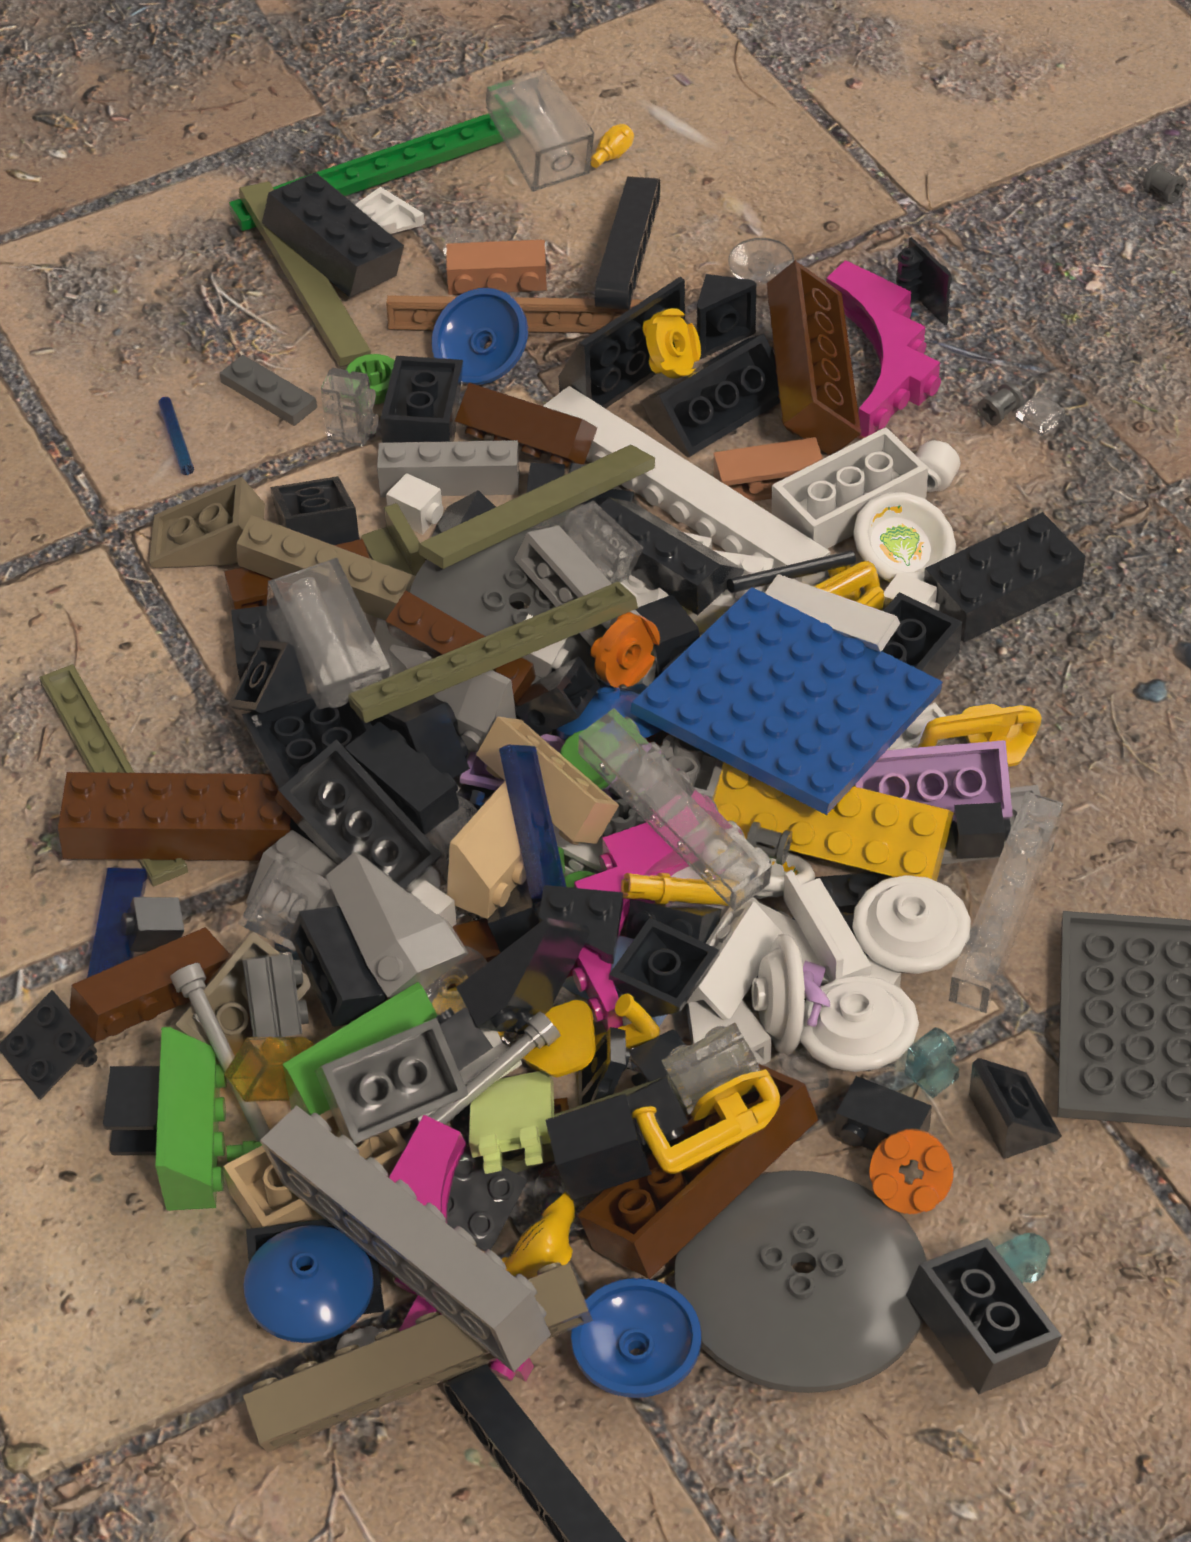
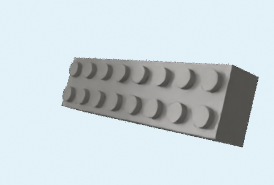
(408, 1237)

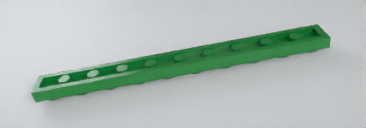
(397, 160)

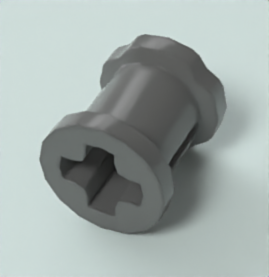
(1164, 183)
(1000, 403)
(773, 843)

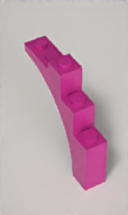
(884, 317)
(629, 851)
(429, 1170)

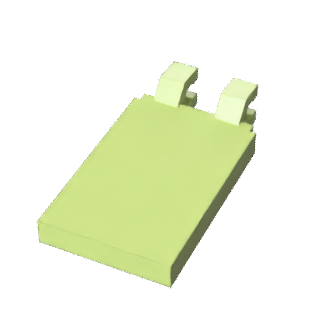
(512, 1118)

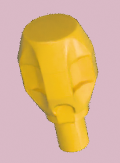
(613, 144)

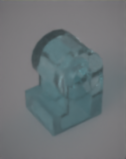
(931, 1062)
(1026, 1256)

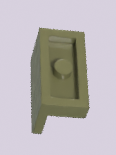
(396, 543)

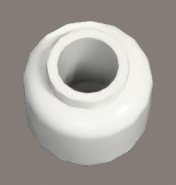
(942, 464)

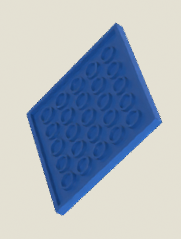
(787, 699)

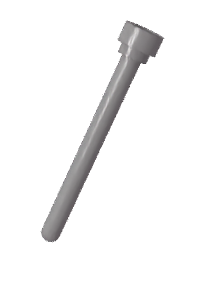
(191, 983)
(538, 1033)

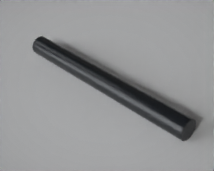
(791, 571)

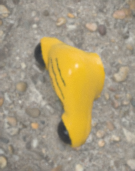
(545, 1240)

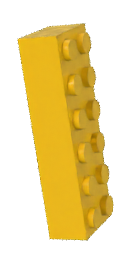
(860, 831)

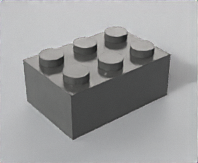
(391, 1082)

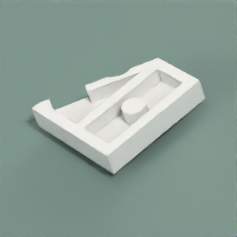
(390, 211)

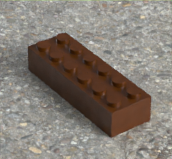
(813, 358)
(170, 816)
(658, 1214)

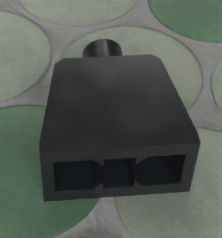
(557, 697)

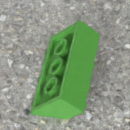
(386, 1020)
(189, 1122)

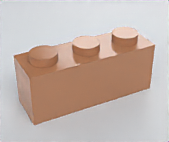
(497, 265)
(756, 468)

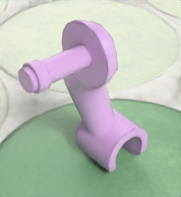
(813, 978)

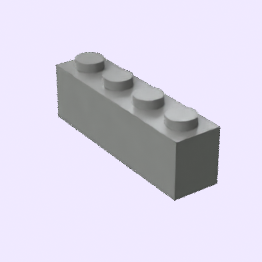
(452, 466)
(562, 571)

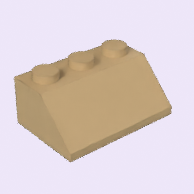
(486, 858)

